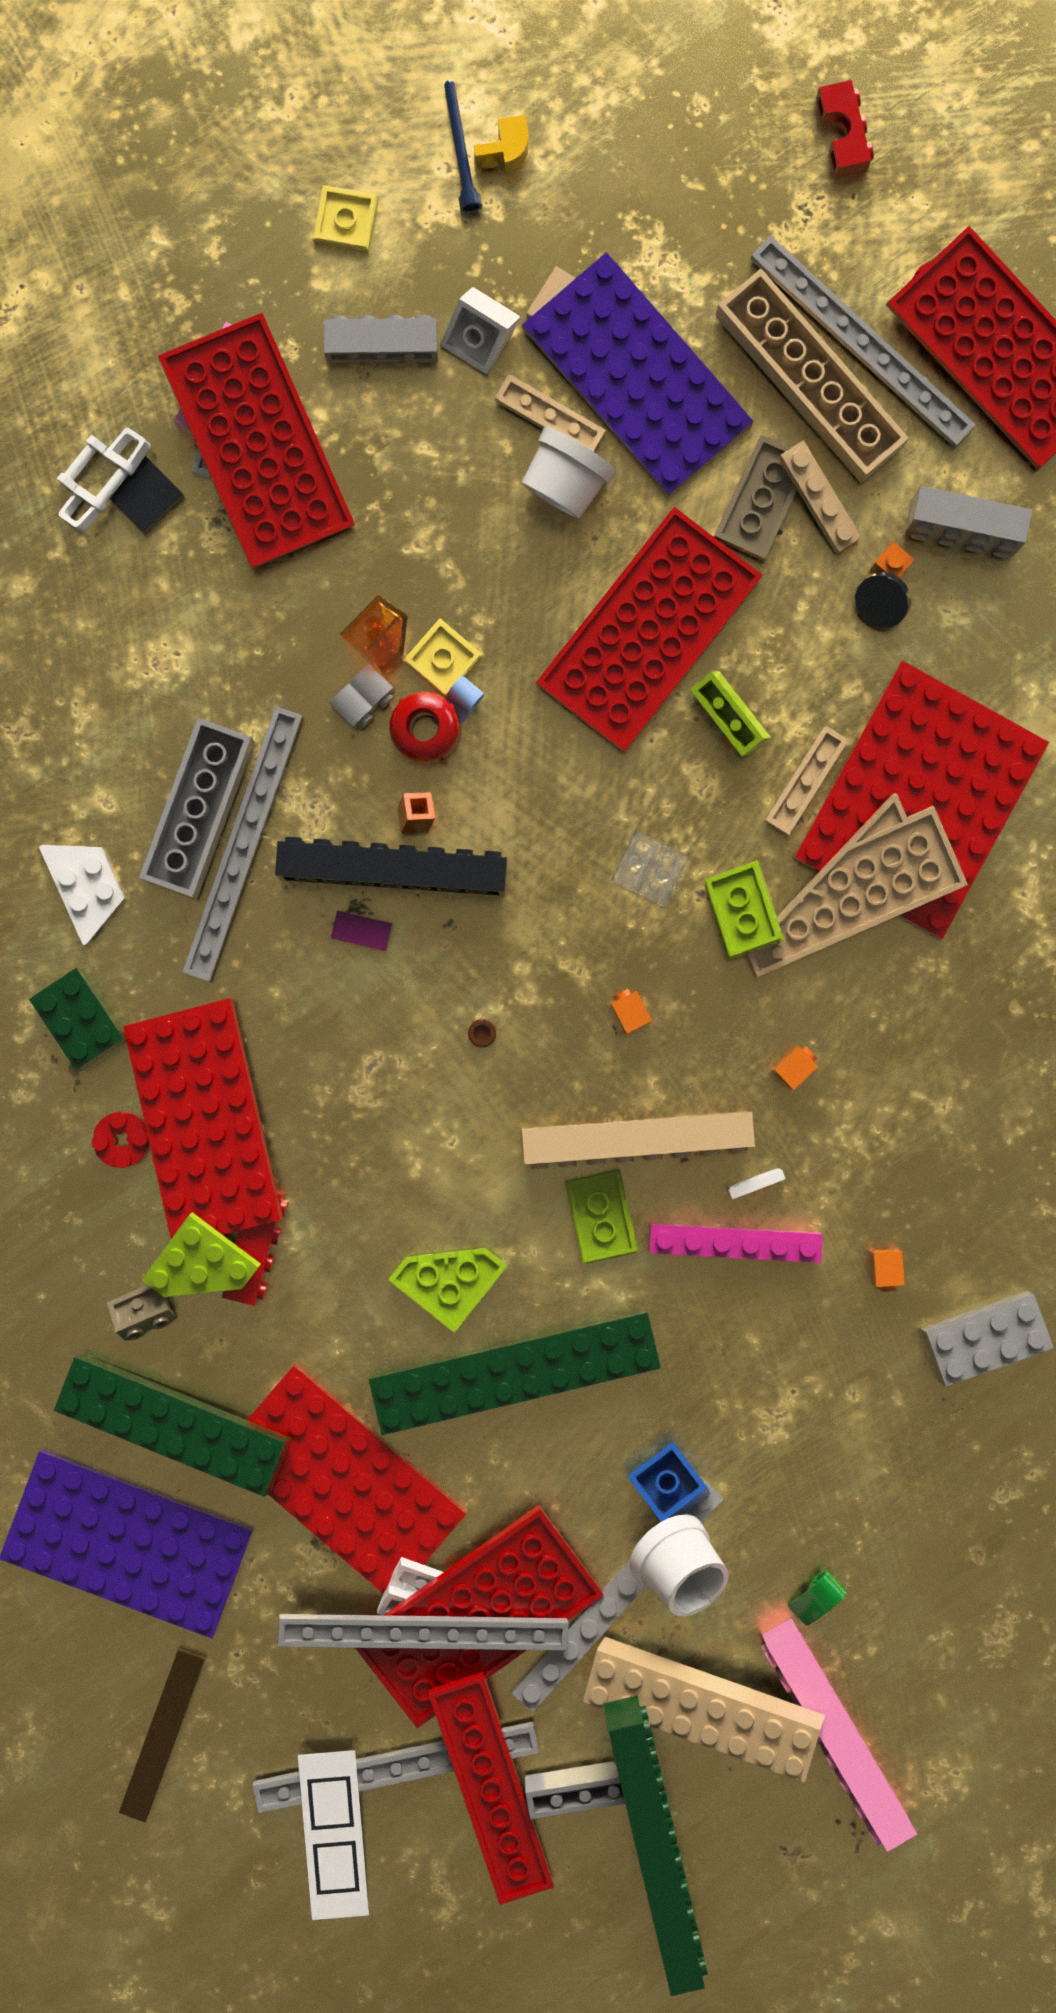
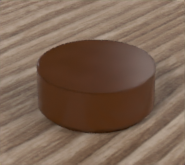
(482, 1033)

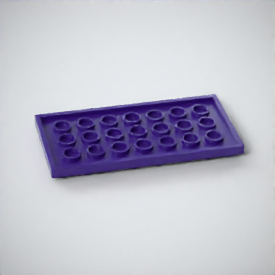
(637, 374)
(126, 1544)

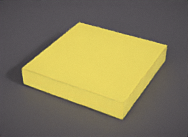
(345, 218)
(442, 657)

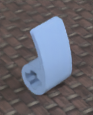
(464, 697)

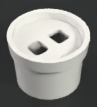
(566, 473)
(679, 1565)

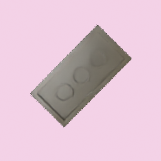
(758, 502)

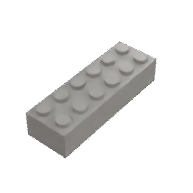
(197, 808)

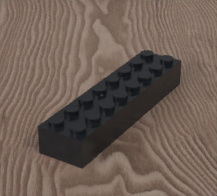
(391, 867)

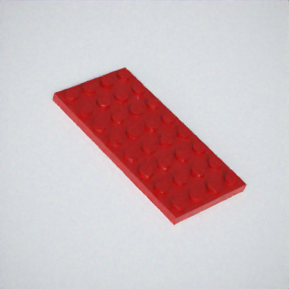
(988, 339)
(256, 440)
(649, 629)
(203, 1119)
(352, 1483)
(514, 1575)

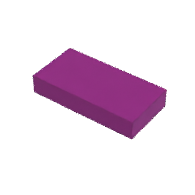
(361, 930)

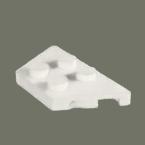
(84, 885)

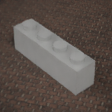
(381, 338)
(573, 1790)

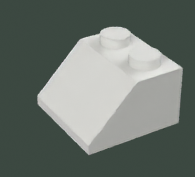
(479, 330)

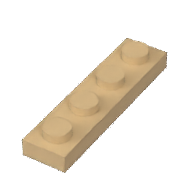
(547, 412)
(819, 496)
(806, 780)

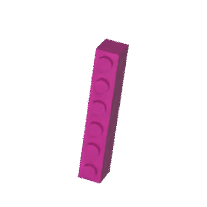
(735, 1242)

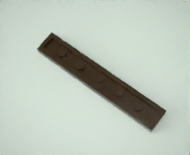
(162, 1735)

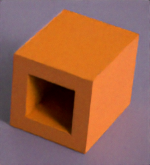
(893, 560)
(416, 812)
(630, 1011)
(796, 1067)
(887, 1269)

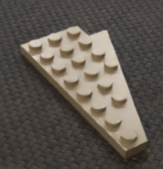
(874, 877)

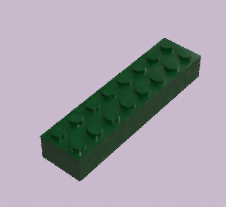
(172, 1424)

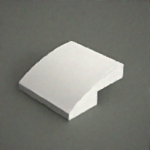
(405, 1581)

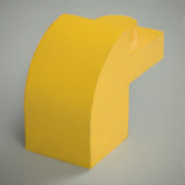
(511, 148)

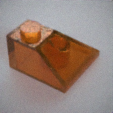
(378, 634)

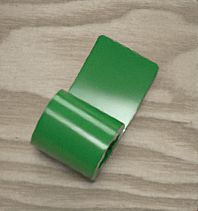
(822, 1596)

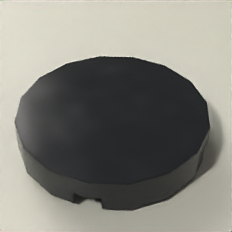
(882, 600)

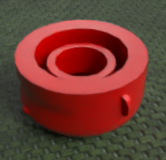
(434, 749)

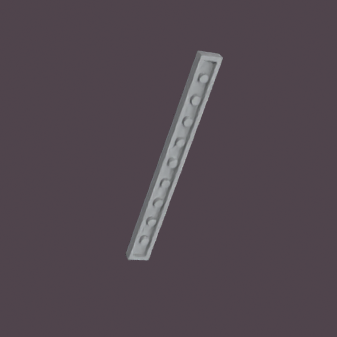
(862, 341)
(242, 844)
(591, 1625)
(422, 1632)
(389, 1768)

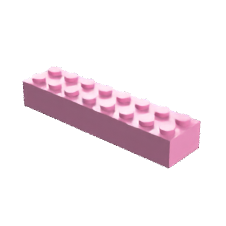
(840, 1738)

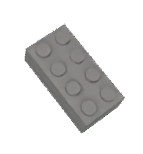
(967, 522)
(987, 1338)

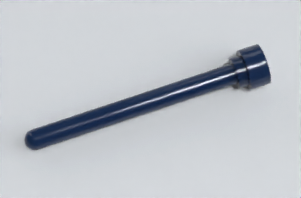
(469, 199)

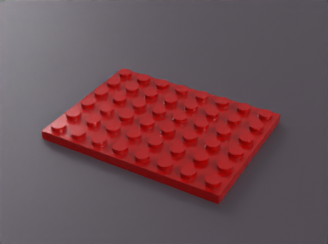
(931, 752)

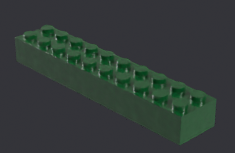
(514, 1372)
(656, 1844)

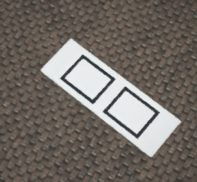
(333, 1835)

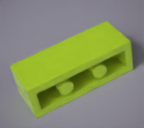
(730, 713)

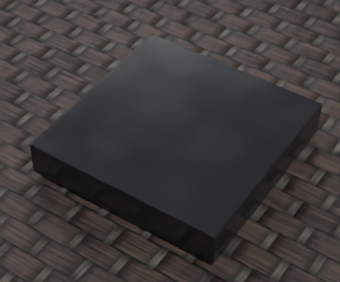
(146, 495)

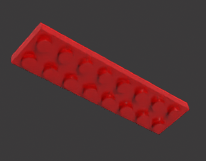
(491, 1788)

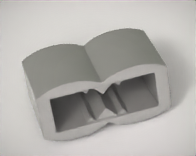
(362, 697)

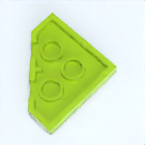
(199, 1262)
(448, 1282)

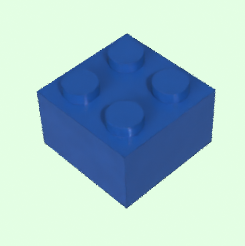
(669, 1483)

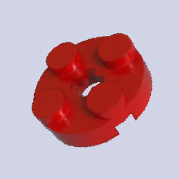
(104, 1140)

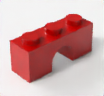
(840, 105)

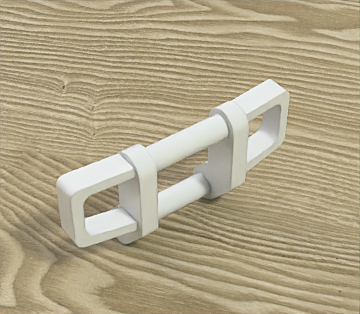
(112, 455)

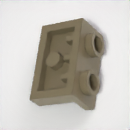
(139, 1313)

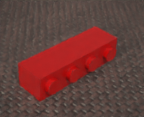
(258, 1244)

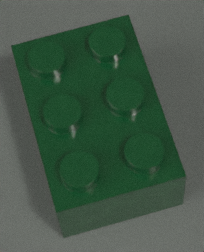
(78, 1019)

